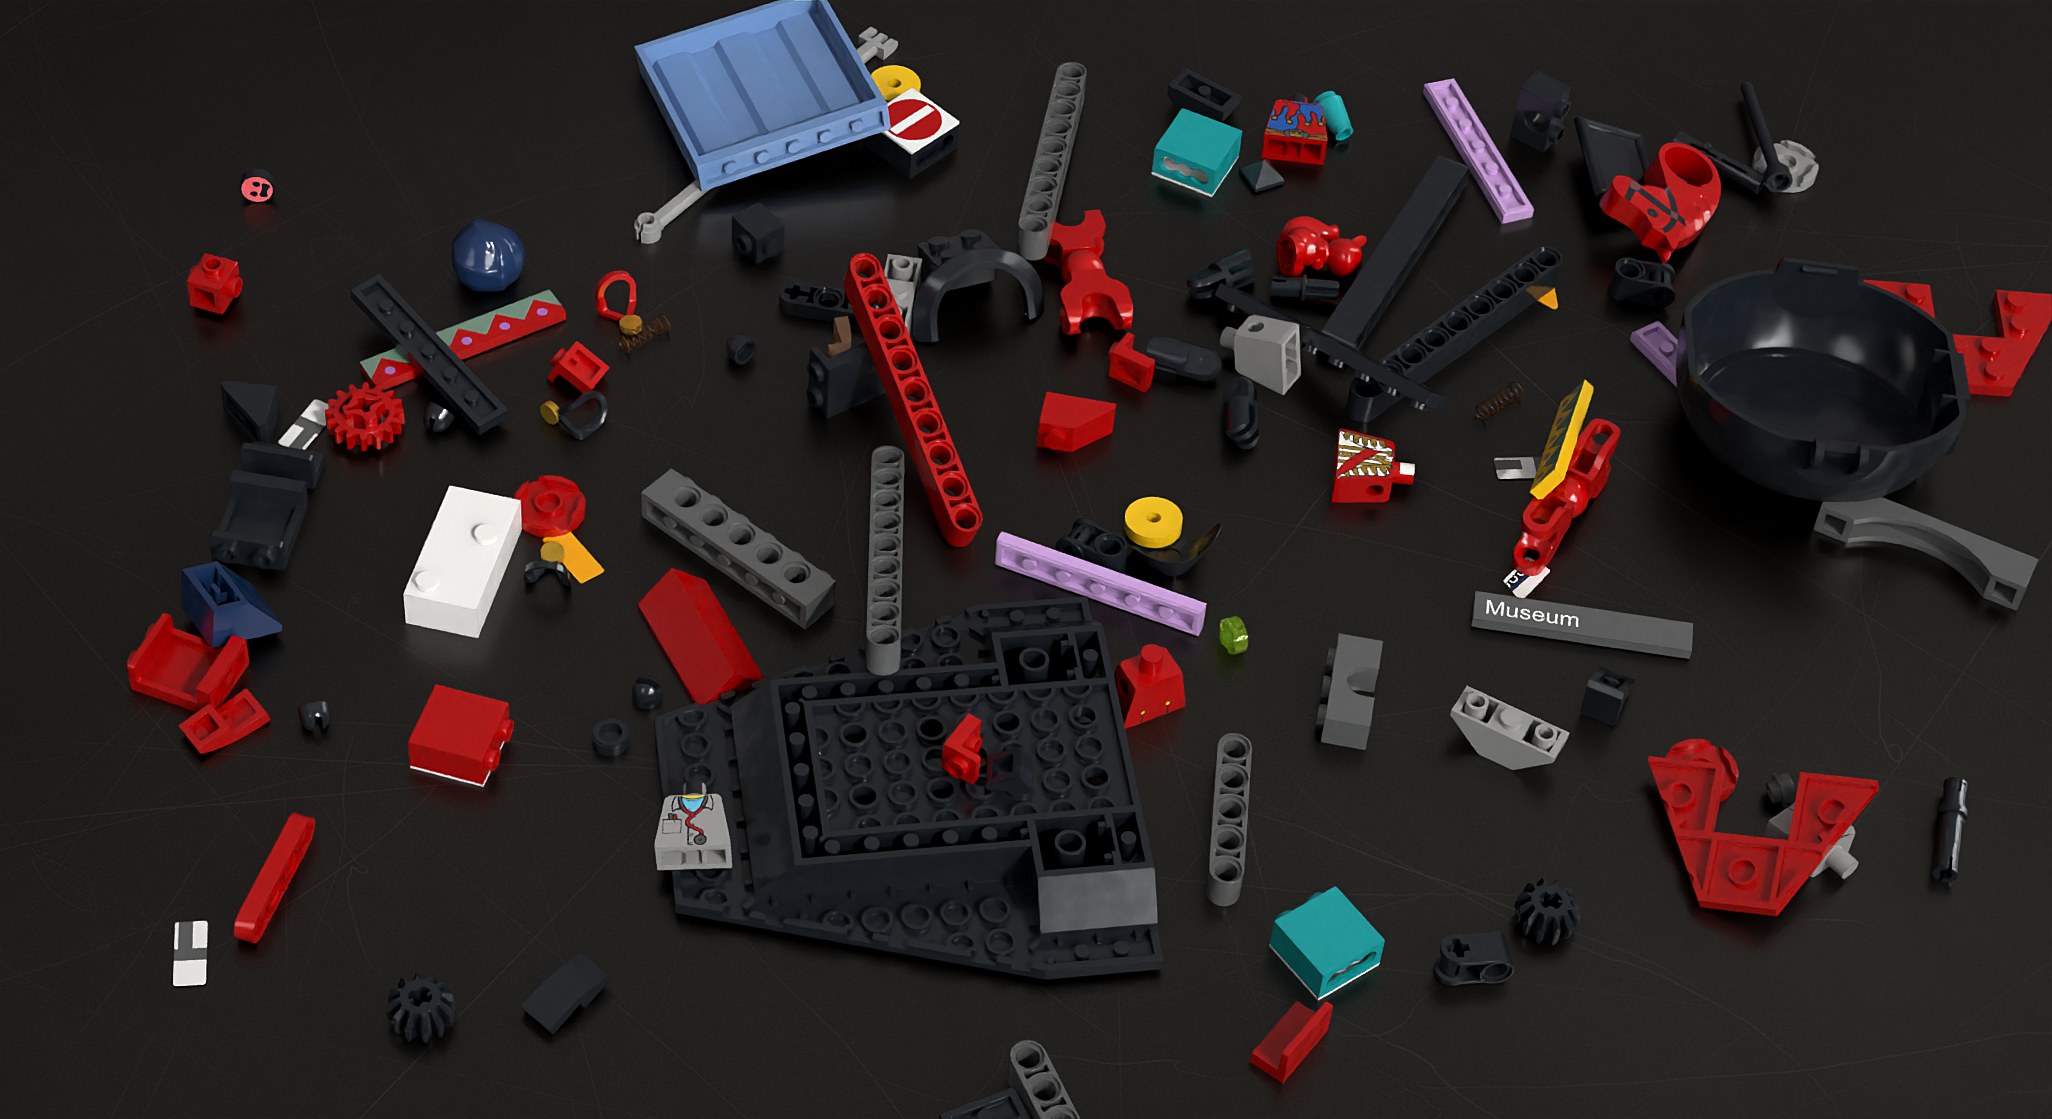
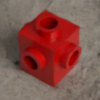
(214, 283)

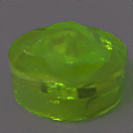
(1233, 635)

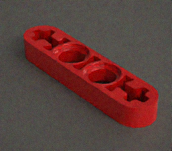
(274, 878)

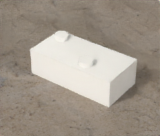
(463, 561)

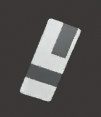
(1516, 467)

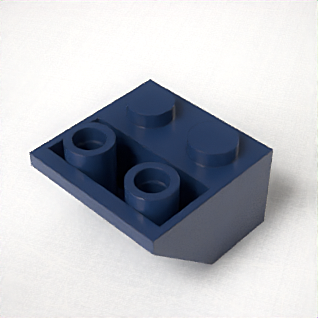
(224, 605)

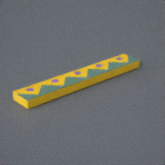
(1562, 440)

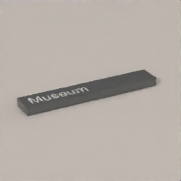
(1582, 624)

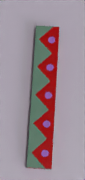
(471, 337)

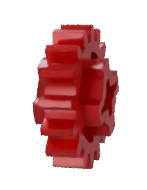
(364, 416)

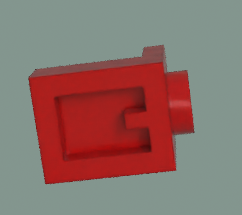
(1129, 365)
(578, 367)
(961, 750)

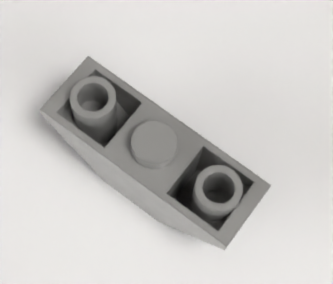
(903, 278)
(1506, 732)

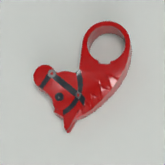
(1667, 209)

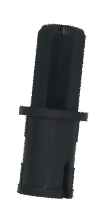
(1304, 288)

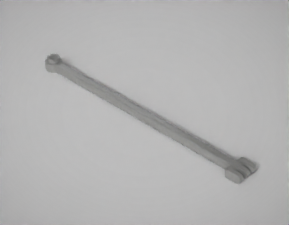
(652, 224)

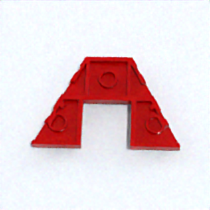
(1992, 362)
(1745, 870)

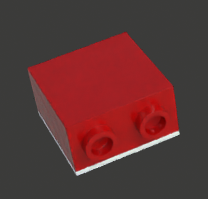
(460, 735)

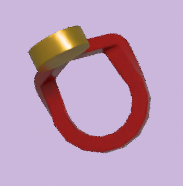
(628, 321)

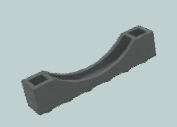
(1990, 567)

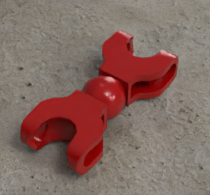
(1087, 286)
(1549, 518)

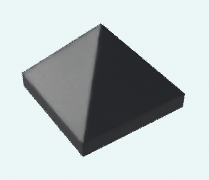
(1261, 175)

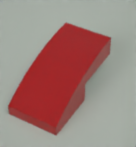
(219, 727)

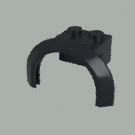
(963, 262)

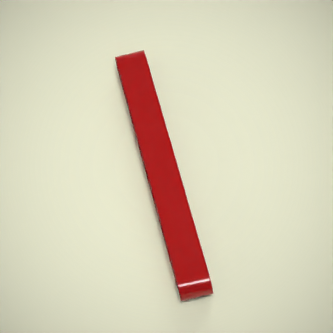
(908, 413)

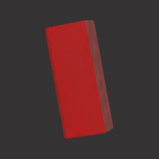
(698, 637)

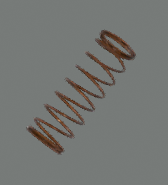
(626, 341)
(1494, 400)

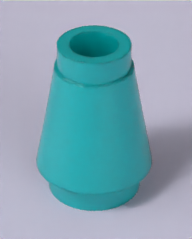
(1335, 115)

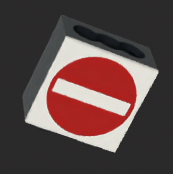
(918, 134)

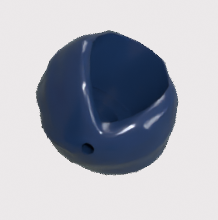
(487, 256)

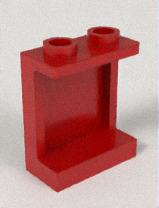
(185, 666)

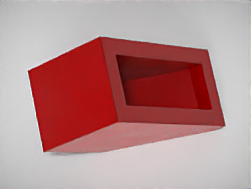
(1073, 422)

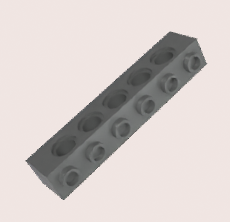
(739, 548)

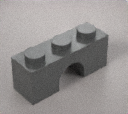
(1348, 714)

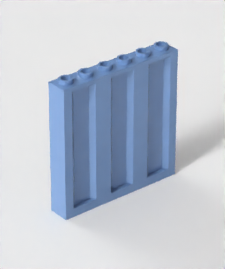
(761, 89)

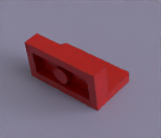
(1291, 1040)

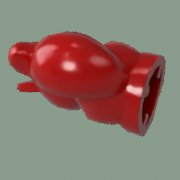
(1313, 243)

